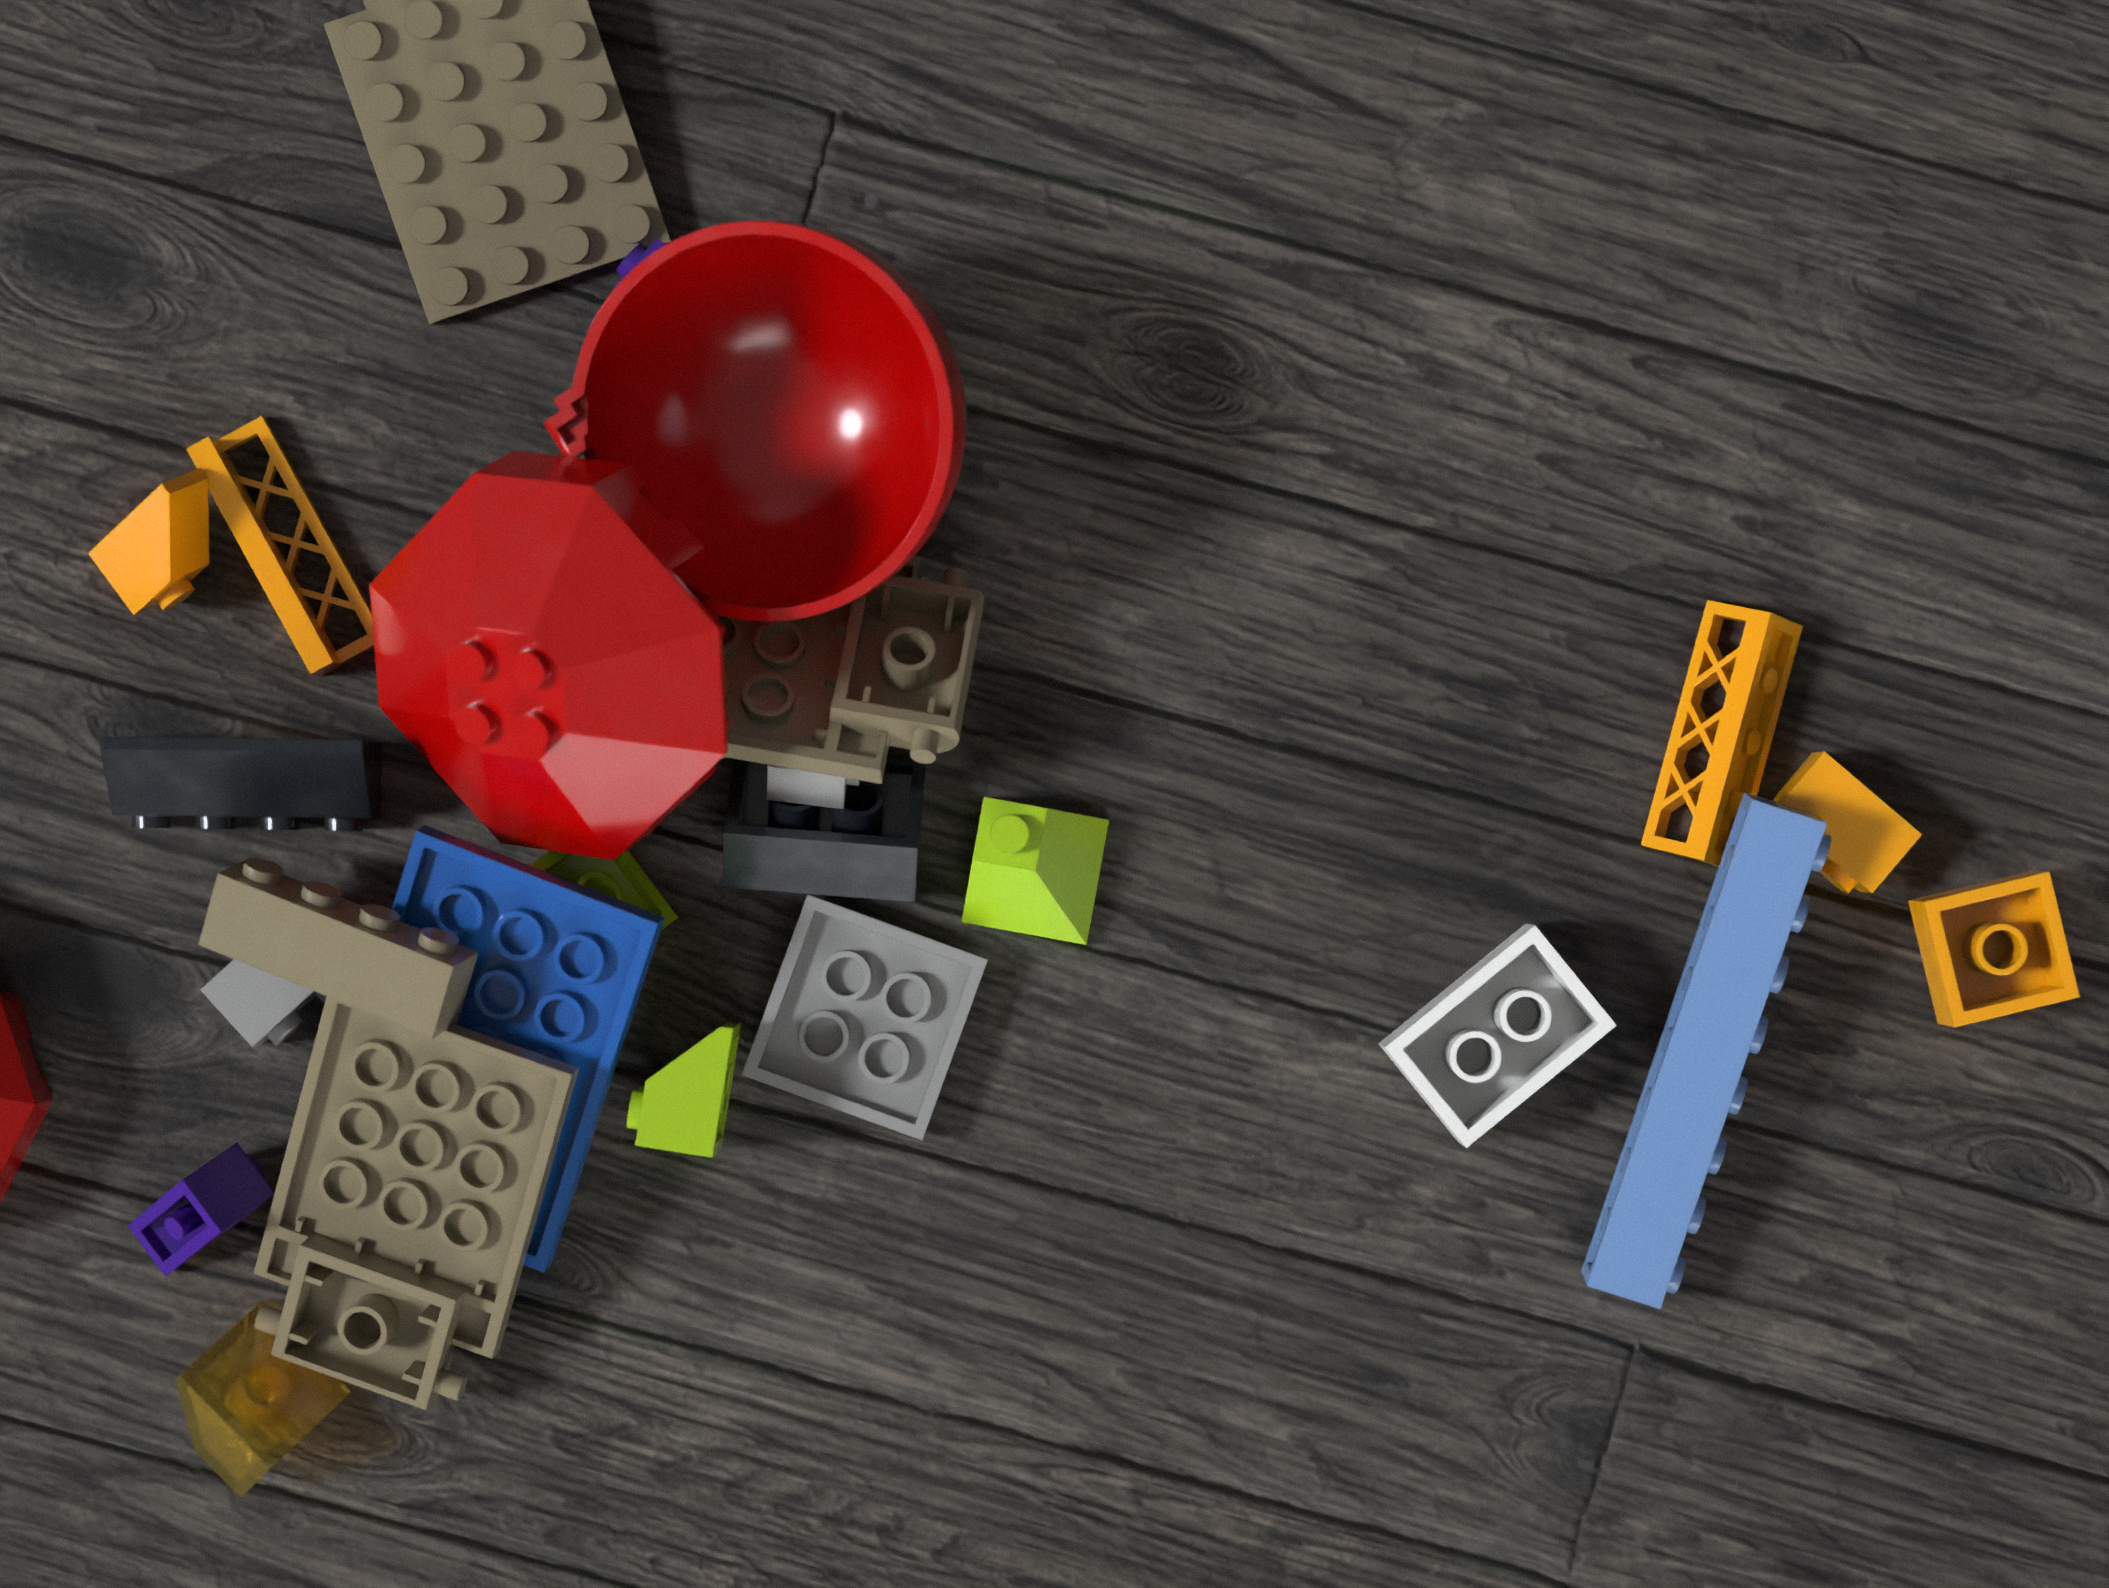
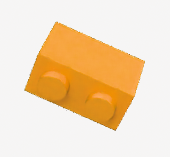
(1863, 829)

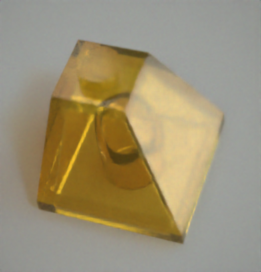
(250, 1405)

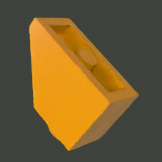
(159, 545)

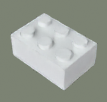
(1497, 1034)

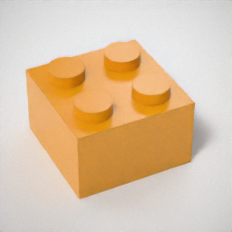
(1993, 948)

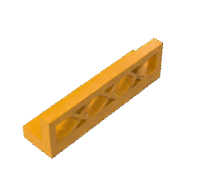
(264, 555)
(1741, 728)

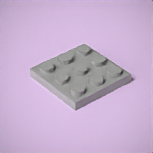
(864, 1017)

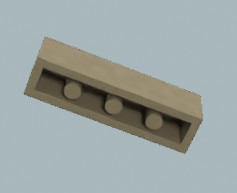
(338, 946)

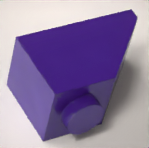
(201, 1208)

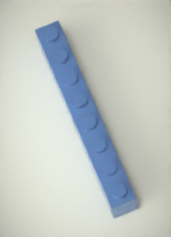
(1704, 1050)

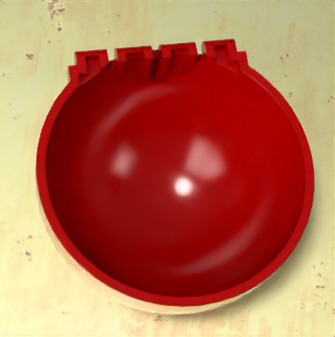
(778, 407)

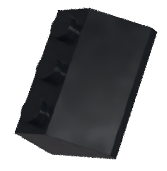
(820, 850)

